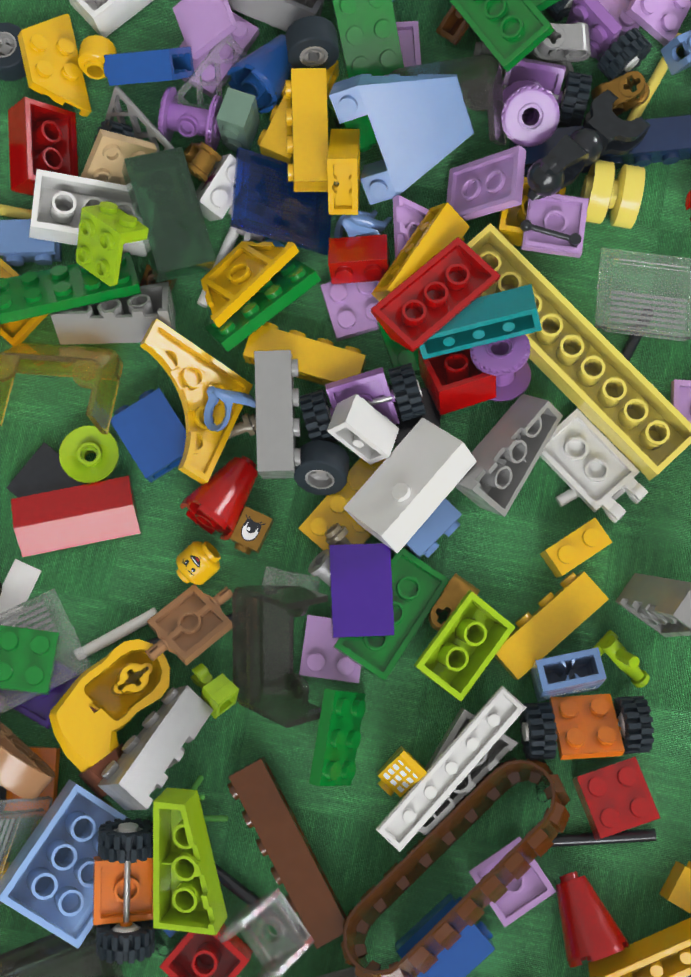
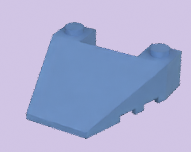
(414, 123)

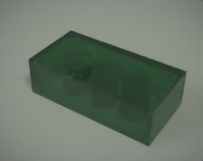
(169, 207)

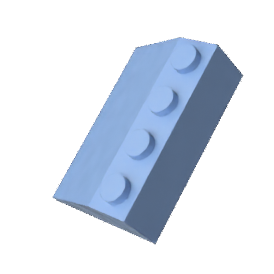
(55, 867)

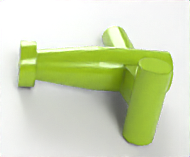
(622, 658)

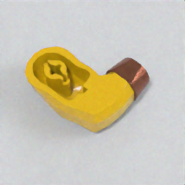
(103, 703)

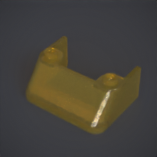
(89, 366)

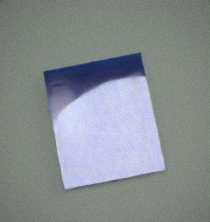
(270, 208)

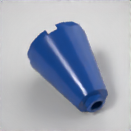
(263, 73)

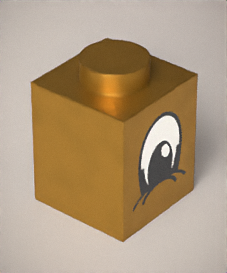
(251, 531)

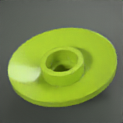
(81, 443)

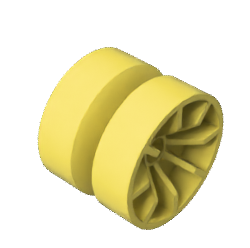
(619, 195)

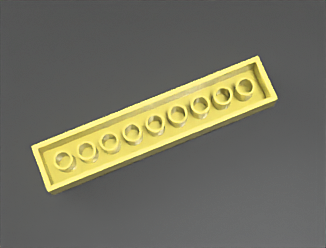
(589, 366)

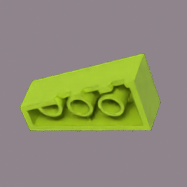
(184, 869)

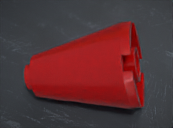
(222, 499)
(586, 922)

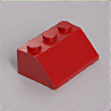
(40, 139)

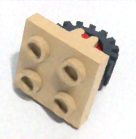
(110, 149)

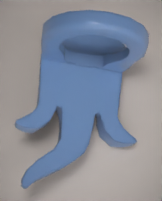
(360, 224)
(228, 397)

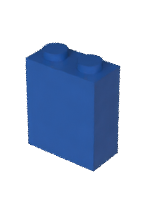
(148, 66)
(151, 433)
(462, 956)

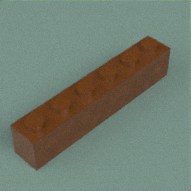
(289, 851)

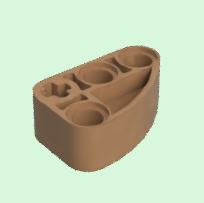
(20, 767)

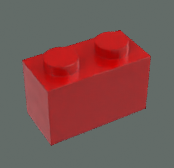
(358, 258)

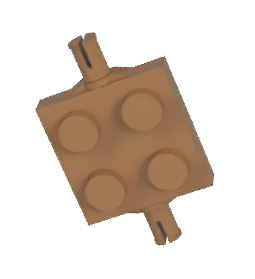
(190, 624)

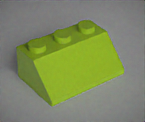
(464, 646)

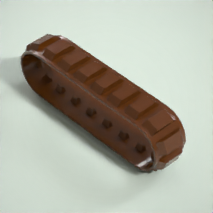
(436, 843)

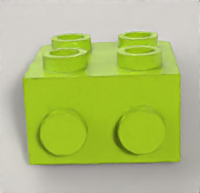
(102, 237)

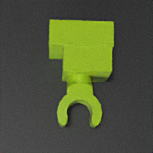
(217, 693)

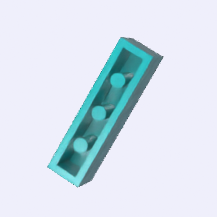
(487, 321)

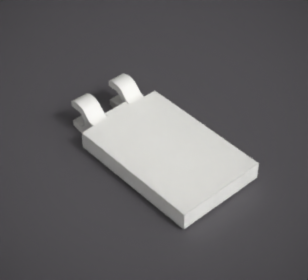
(592, 466)

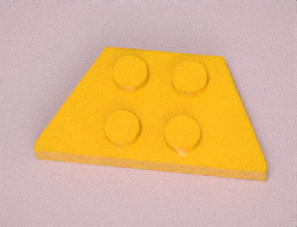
(52, 62)
(242, 275)

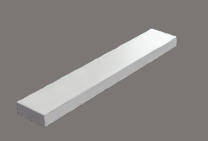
(450, 768)

